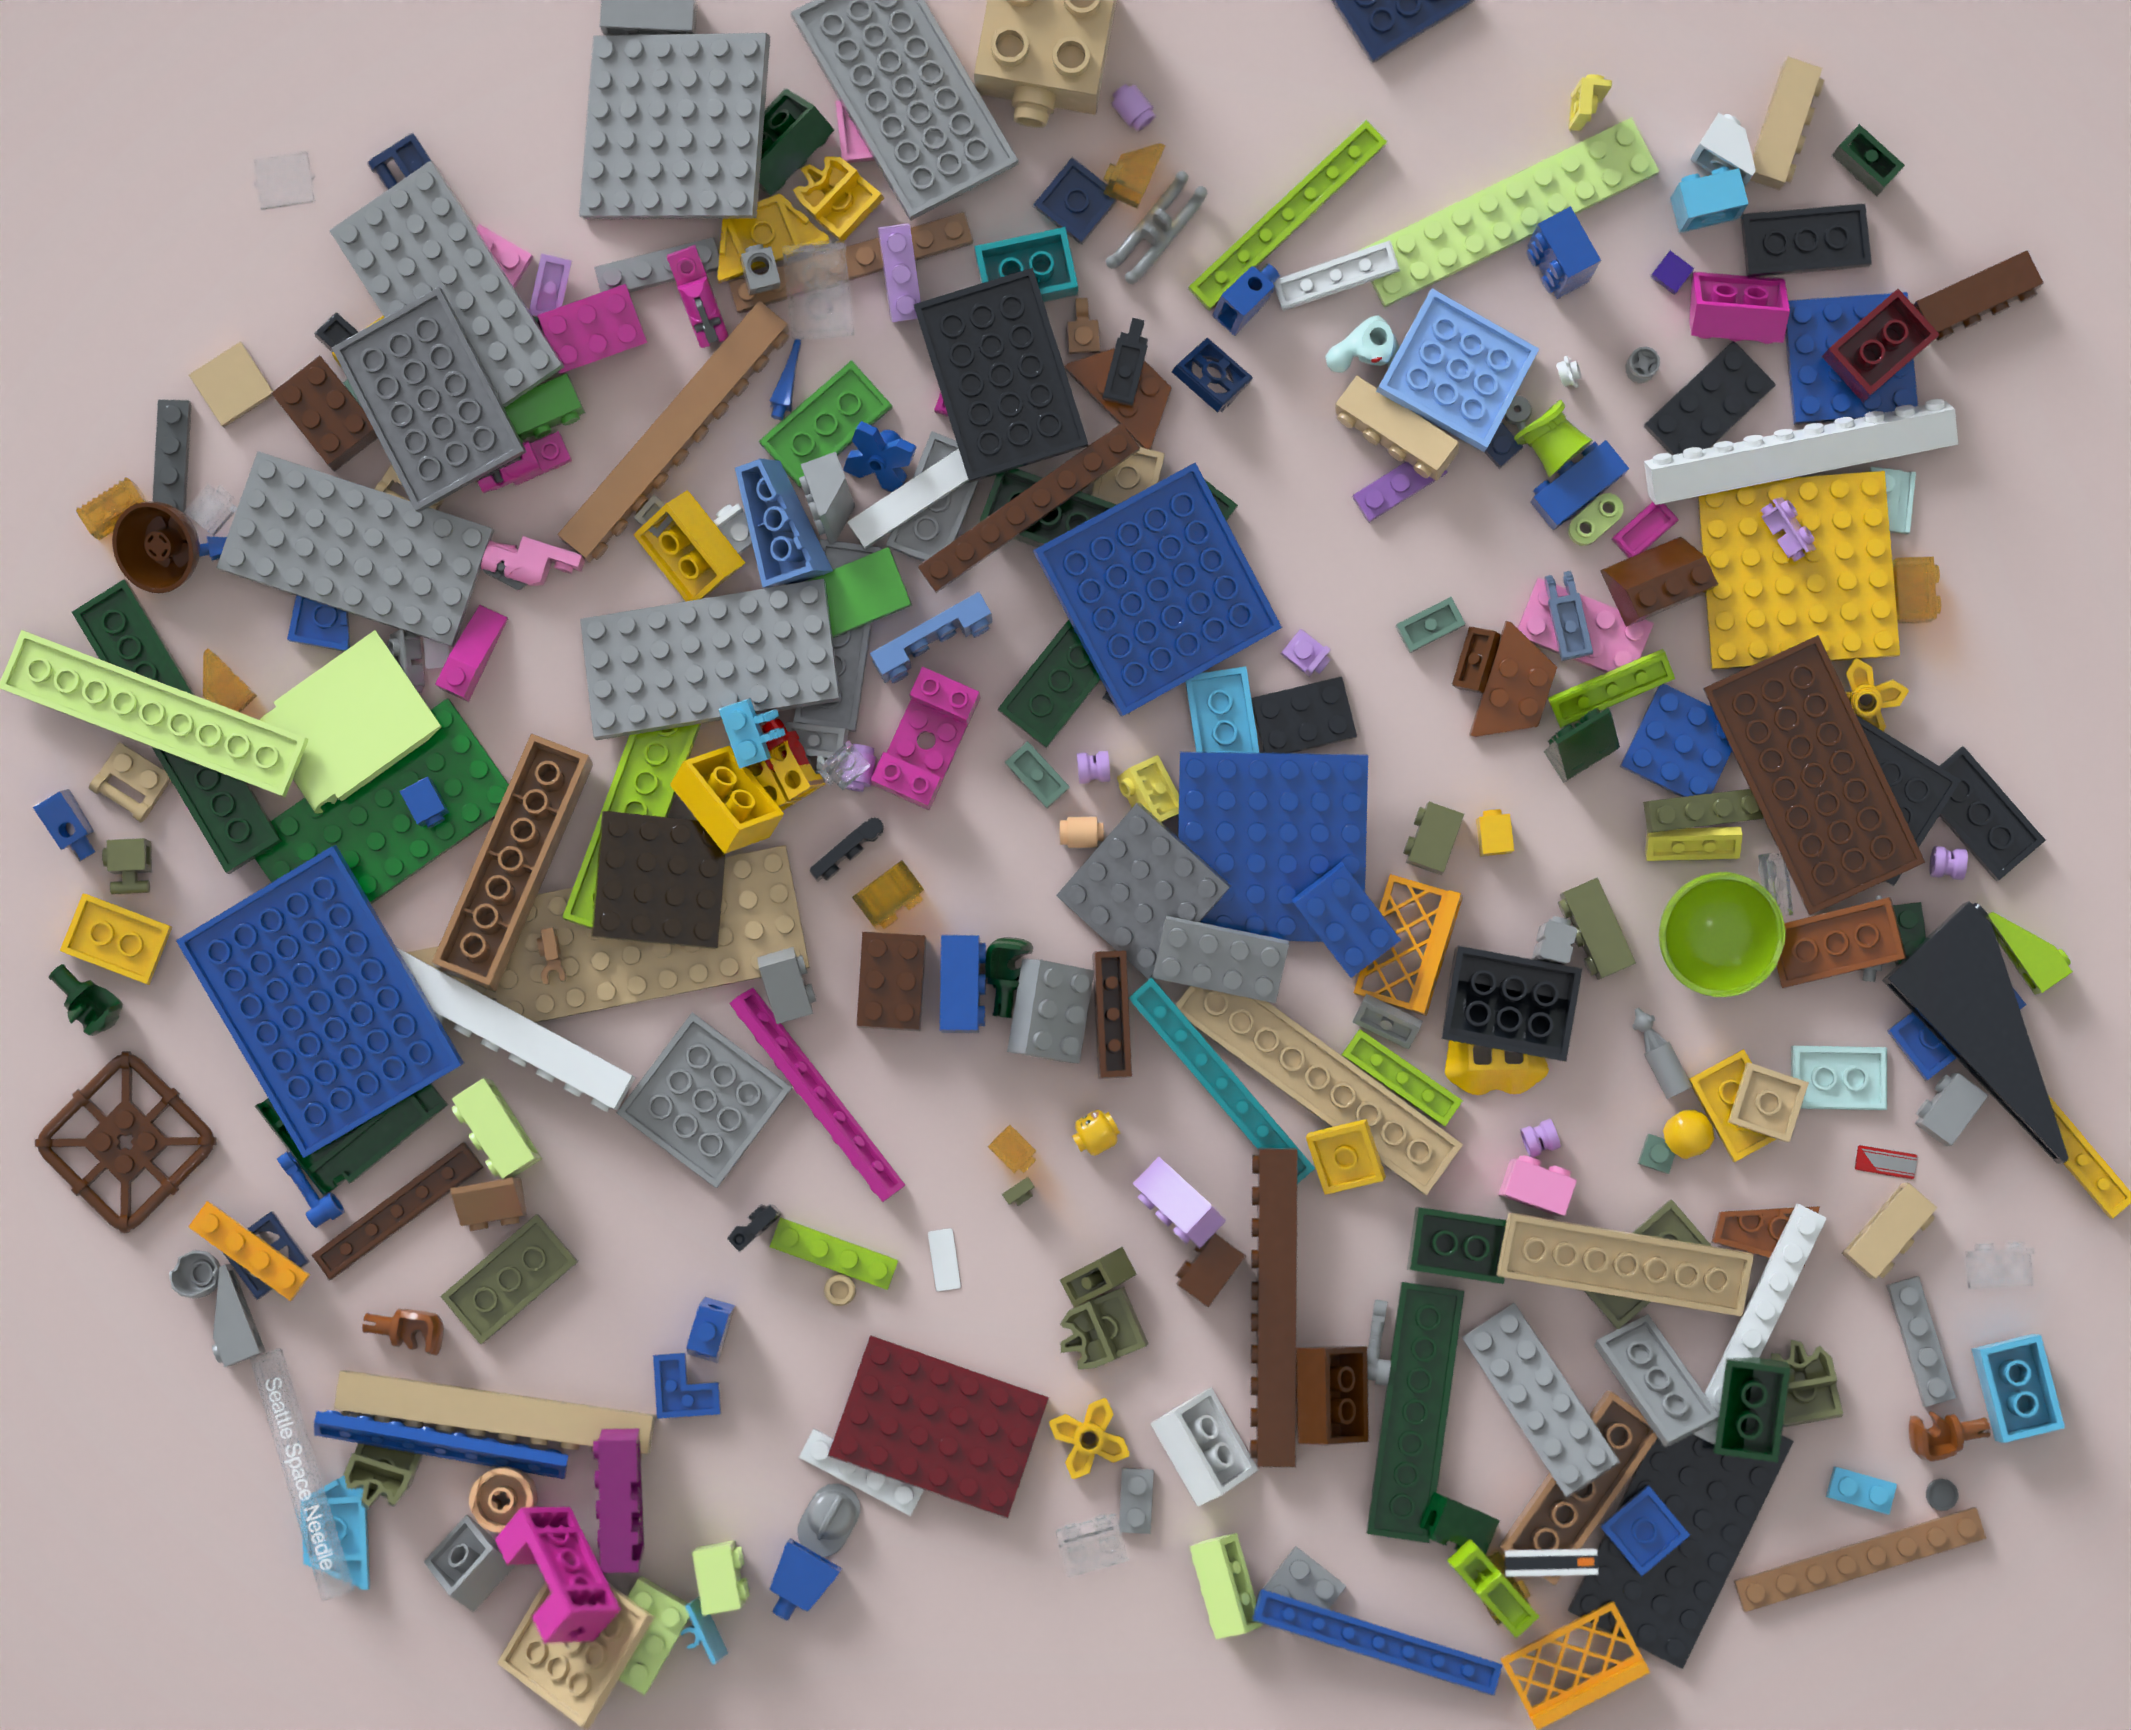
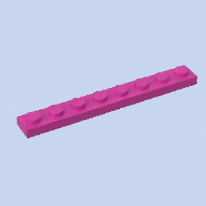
(817, 1094)

